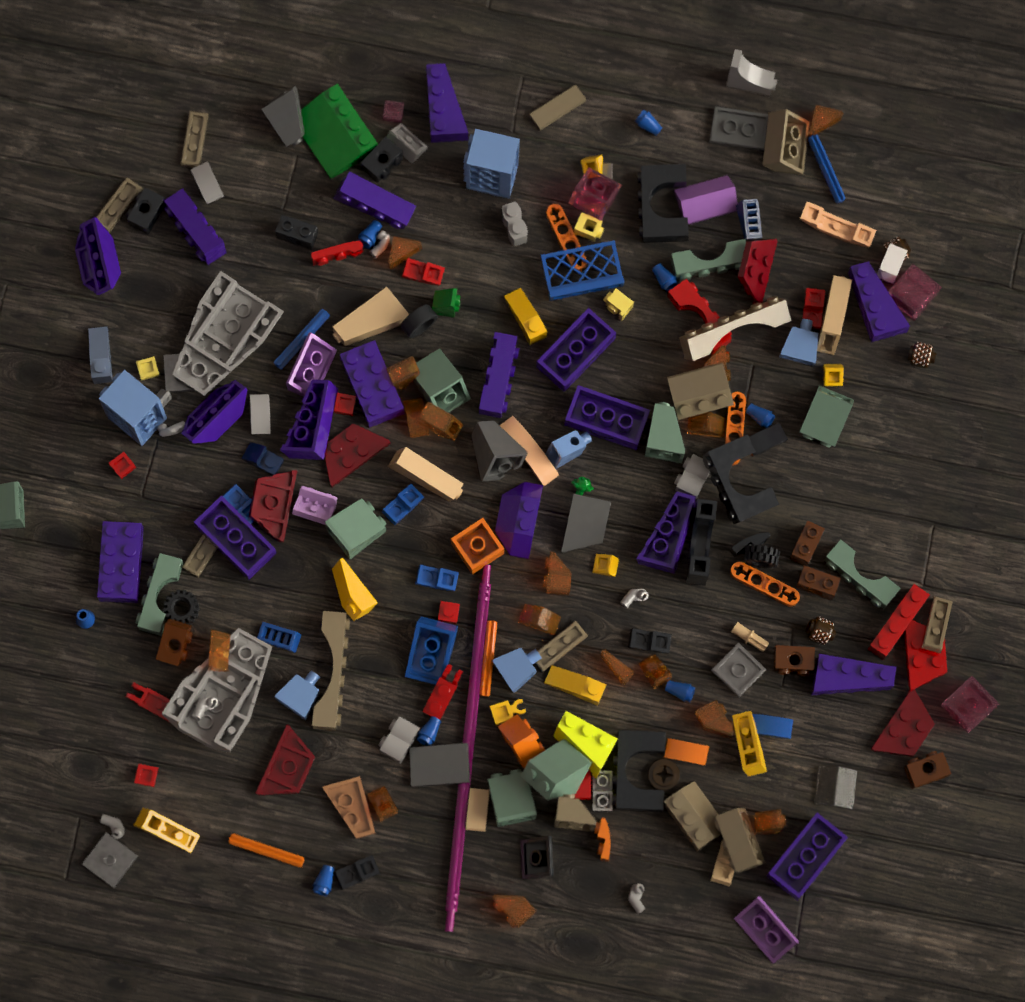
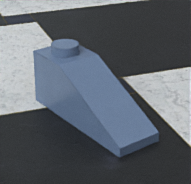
(100, 355)

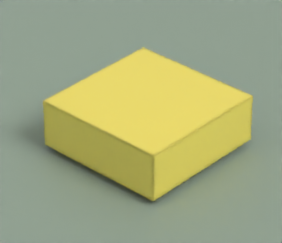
(147, 368)

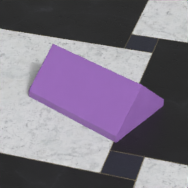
(707, 199)
(311, 364)
(766, 930)

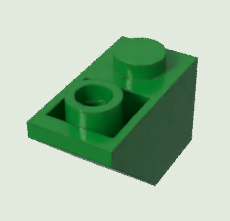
(446, 302)

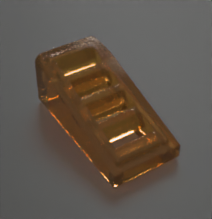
(619, 669)

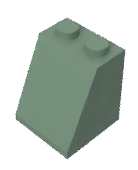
(441, 382)
(826, 416)
(665, 435)
(11, 506)
(355, 527)
(557, 770)
(511, 798)

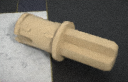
(750, 637)

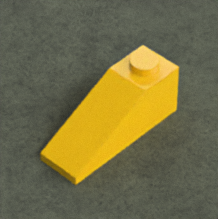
(526, 316)
(352, 593)
(575, 684)
(749, 744)
(166, 829)

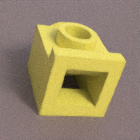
(586, 221)
(618, 303)

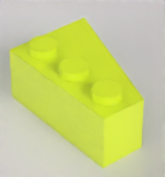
(587, 739)

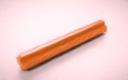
(488, 656)
(266, 850)

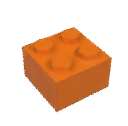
(477, 546)

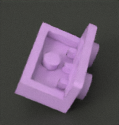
(314, 505)

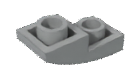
(207, 182)
(260, 413)
(602, 791)

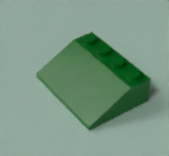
(336, 132)

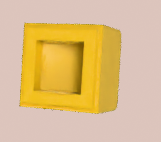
(593, 162)
(833, 374)
(605, 565)

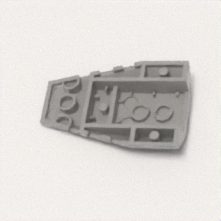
(223, 333)
(233, 689)

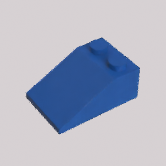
(430, 650)

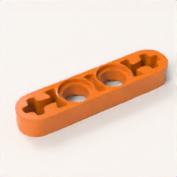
(567, 237)
(736, 428)
(763, 586)

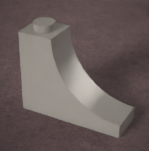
(749, 77)

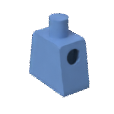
(801, 344)
(567, 448)
(517, 667)
(300, 694)

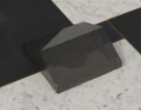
(835, 787)

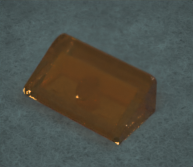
(219, 651)

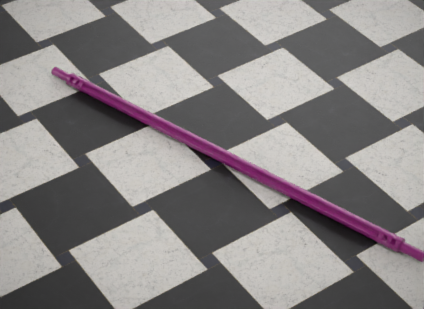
(469, 737)

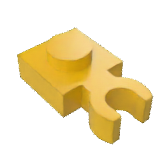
(504, 711)

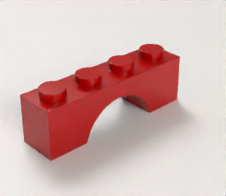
(685, 297)
(898, 622)

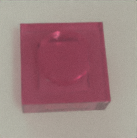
(393, 111)

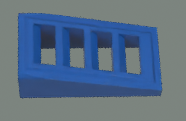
(294, 641)

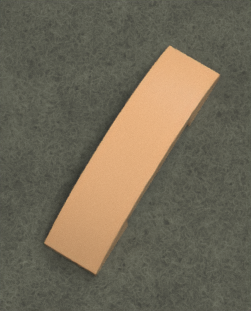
(837, 227)
(536, 458)

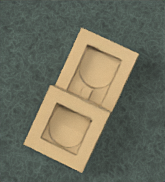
(477, 809)
(722, 871)

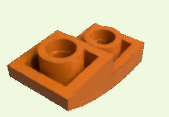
(686, 751)
(604, 835)

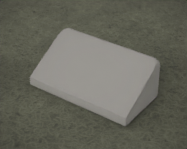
(408, 142)

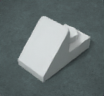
(891, 263)

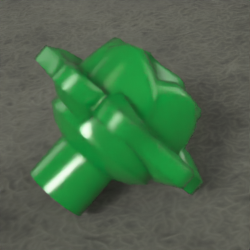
(582, 485)

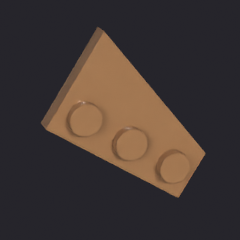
(352, 805)

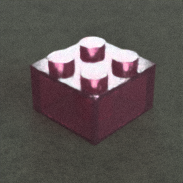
(595, 194)
(914, 292)
(969, 704)

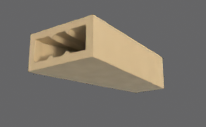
(834, 315)
(371, 318)
(425, 474)

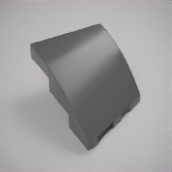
(585, 523)

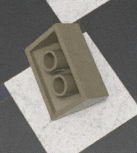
(786, 142)
(700, 391)
(573, 815)
(693, 815)
(739, 840)

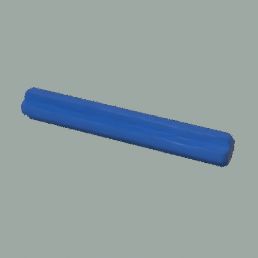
(826, 168)
(298, 342)

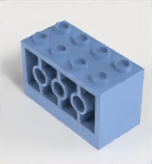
(491, 163)
(132, 407)

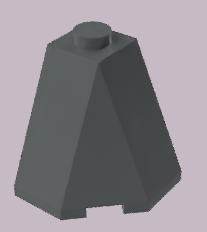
(286, 116)
(495, 451)

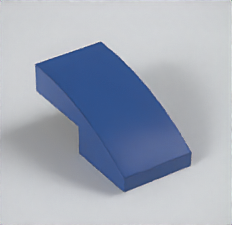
(239, 501)
(403, 504)
(437, 578)
(773, 726)

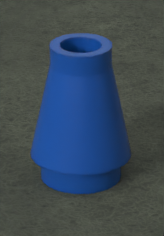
(648, 123)
(369, 234)
(665, 278)
(760, 415)
(88, 621)
(680, 690)
(429, 731)
(324, 881)

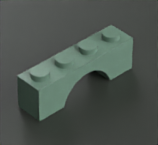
(687, 265)
(842, 560)
(166, 571)

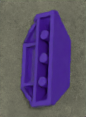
(97, 257)
(216, 413)
(518, 518)

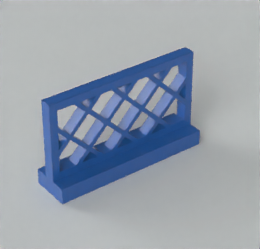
(586, 286)

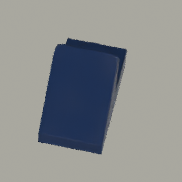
(262, 458)

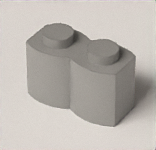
(513, 222)
(693, 476)
(399, 739)

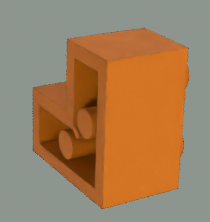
(521, 739)

